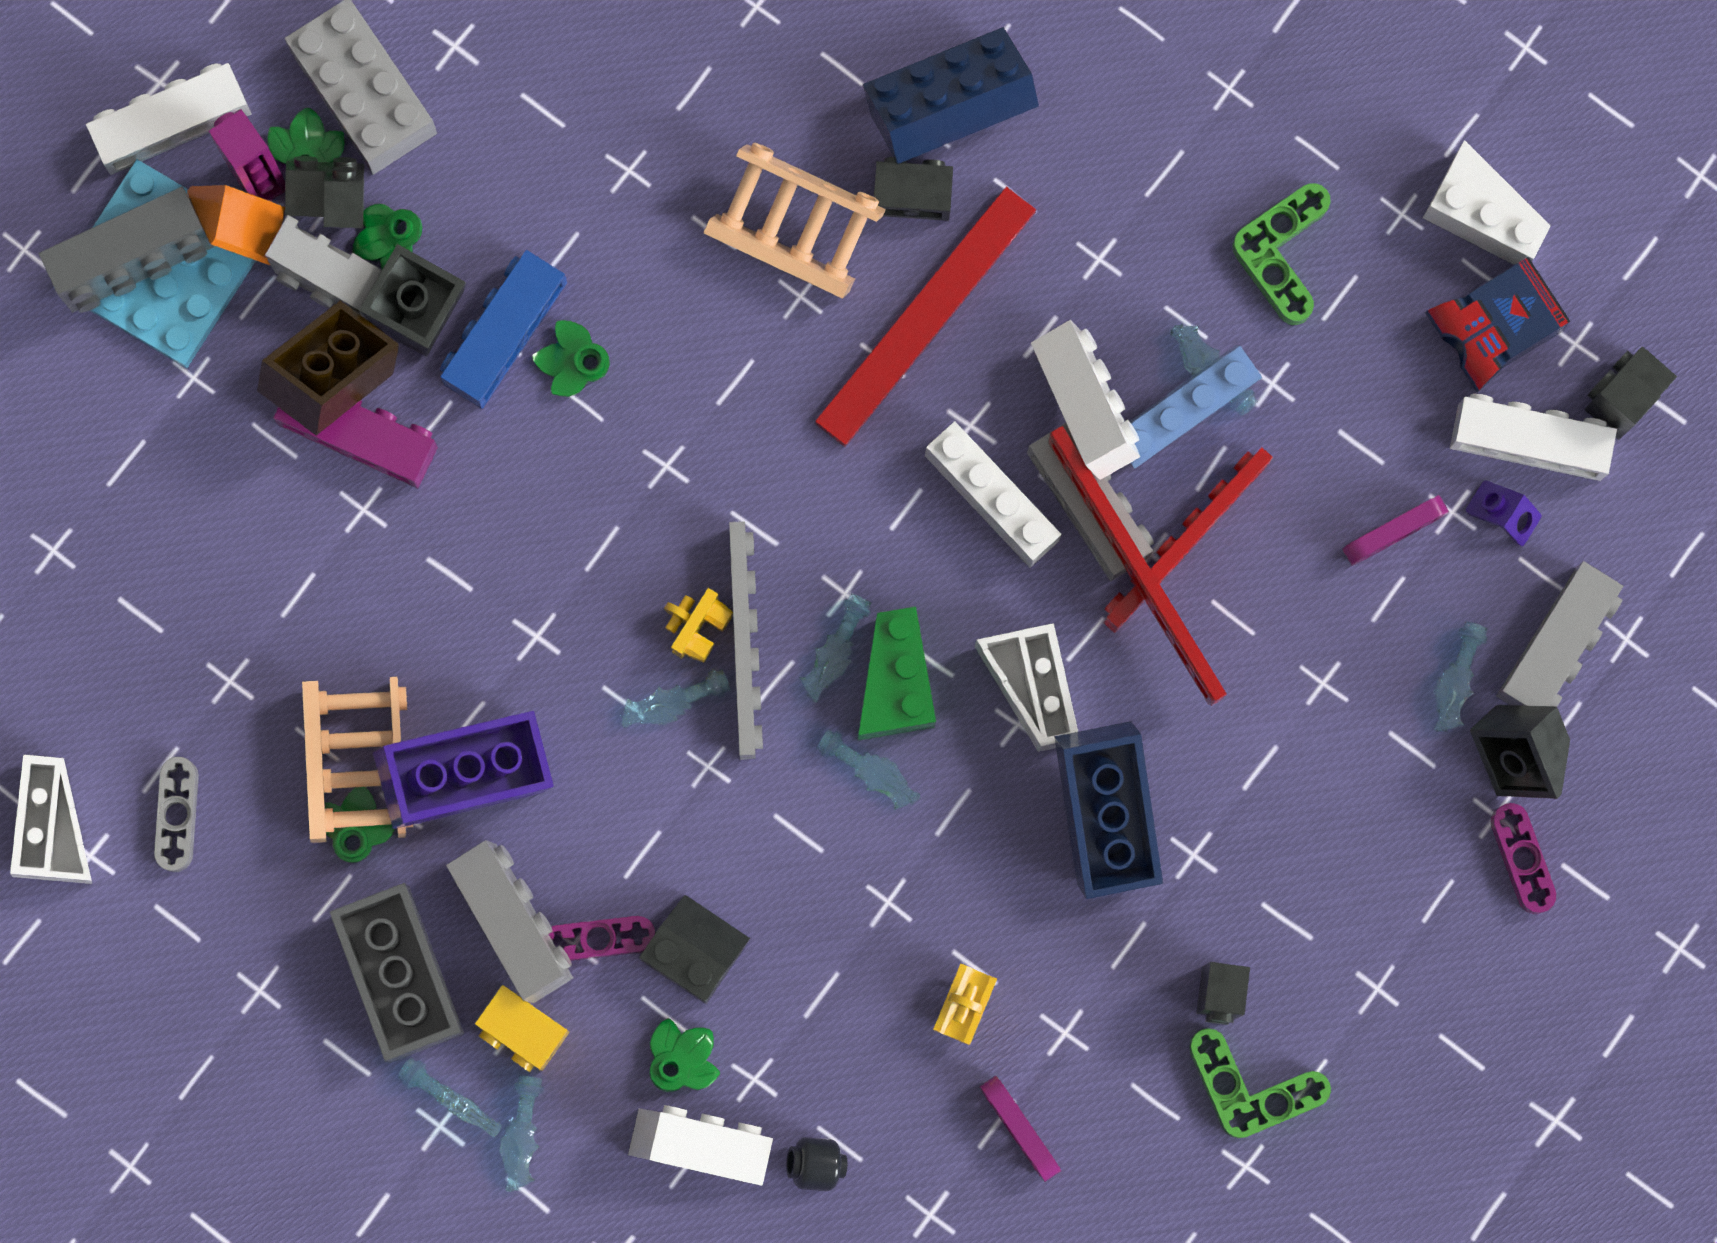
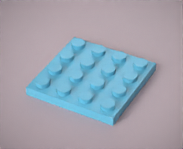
(184, 305)

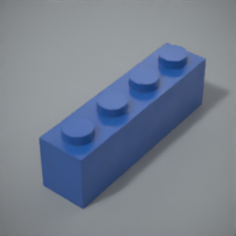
(503, 328)

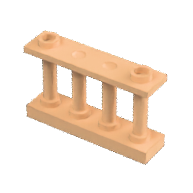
(765, 243)
(321, 742)

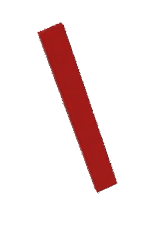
(925, 316)
(1136, 566)

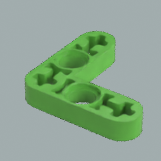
(1268, 253)
(1239, 1097)

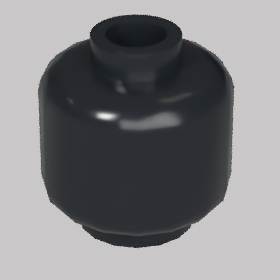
(816, 1164)

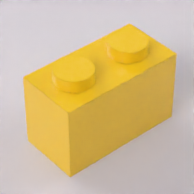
(522, 1029)

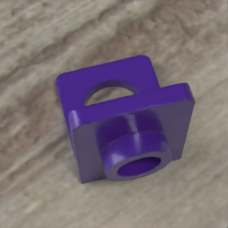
(1503, 508)

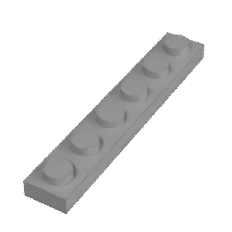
(745, 657)

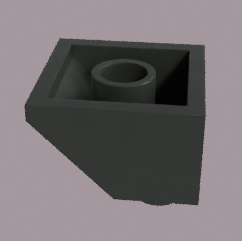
(412, 300)
(1523, 750)
(694, 949)

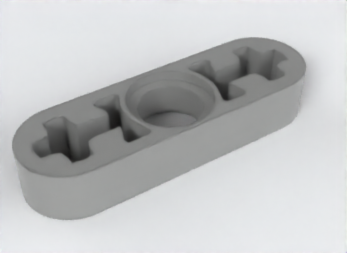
(165, 843)

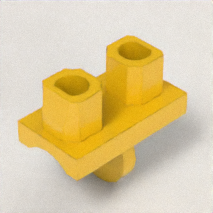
(707, 610)
(965, 1004)

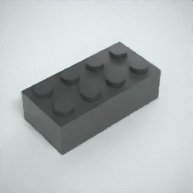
(126, 251)
(396, 973)

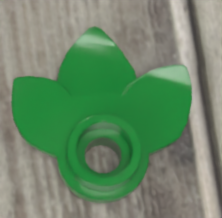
(305, 138)
(381, 233)
(566, 359)
(369, 836)
(684, 1052)

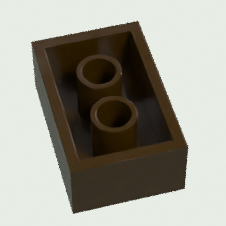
(327, 367)

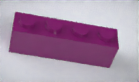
(247, 156)
(374, 441)

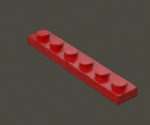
(1196, 526)

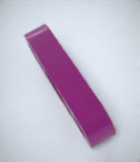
(1395, 530)
(1539, 864)
(607, 924)
(1020, 1128)

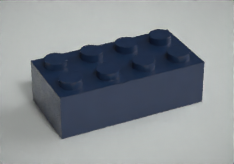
(951, 95)
(1109, 809)

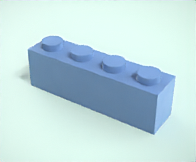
(1193, 402)

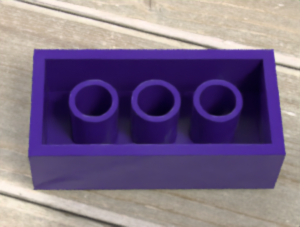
(463, 769)

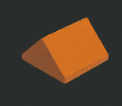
(237, 219)

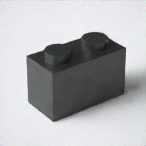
(914, 189)
(1223, 992)

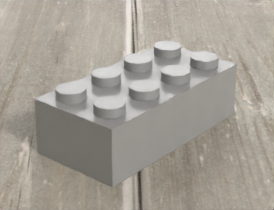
(361, 85)

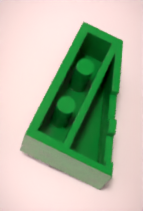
(897, 678)

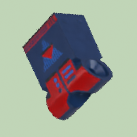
(1499, 322)

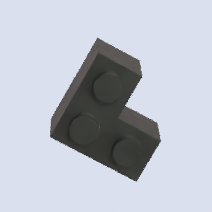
(326, 190)
(1630, 393)

